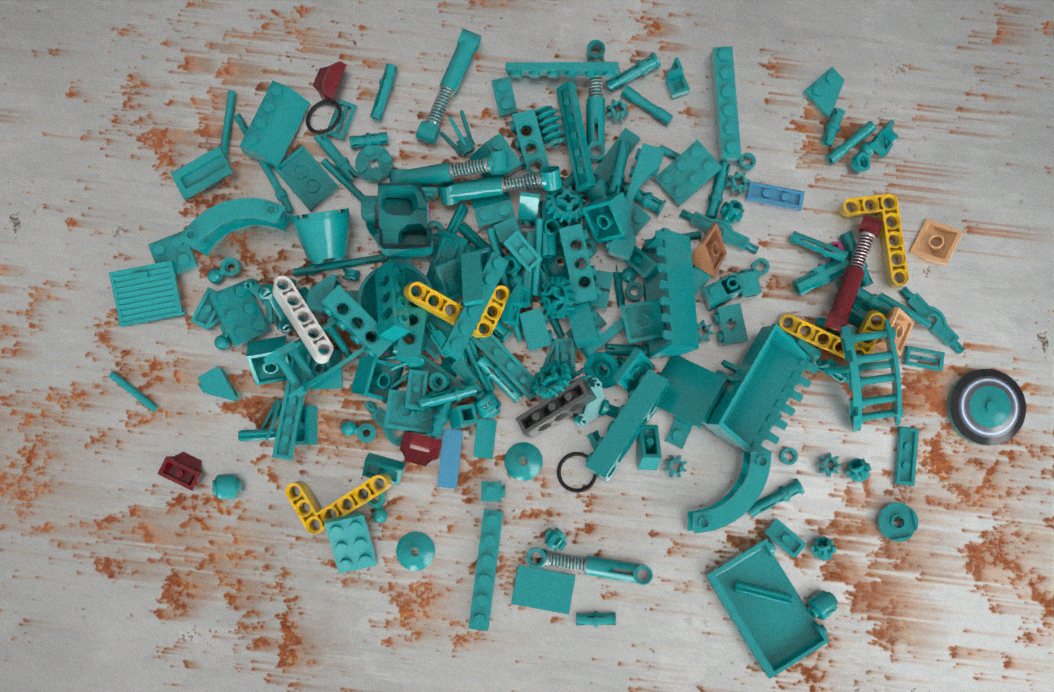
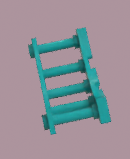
(231, 216)
(292, 349)
(857, 382)
(738, 499)

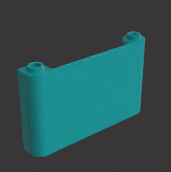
(773, 631)

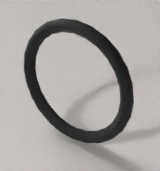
(329, 128)
(560, 478)

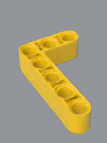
(886, 231)
(442, 301)
(832, 338)
(338, 506)

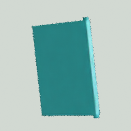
(146, 293)
(690, 390)

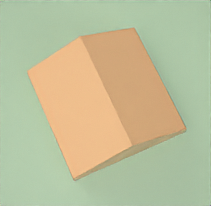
(936, 242)

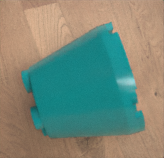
(323, 234)

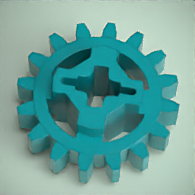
(565, 204)
(558, 297)
(552, 379)

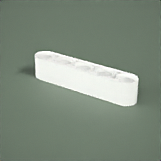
(302, 310)

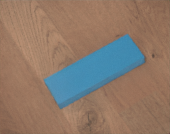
(775, 196)
(450, 458)

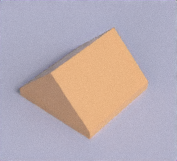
(903, 325)

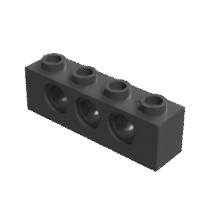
(555, 409)

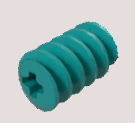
(549, 126)

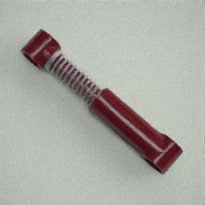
(853, 274)

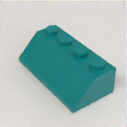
(274, 124)

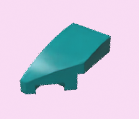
(884, 139)

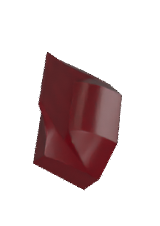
(328, 79)
(419, 448)
(182, 470)

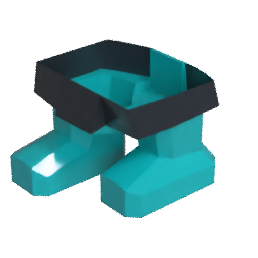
(401, 219)

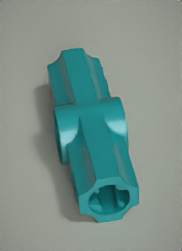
(549, 238)
(819, 276)

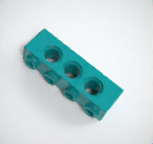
(528, 120)
(569, 236)
(391, 302)
(355, 311)
(413, 351)

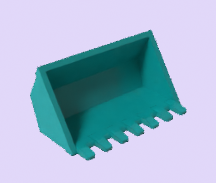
(675, 291)
(760, 390)

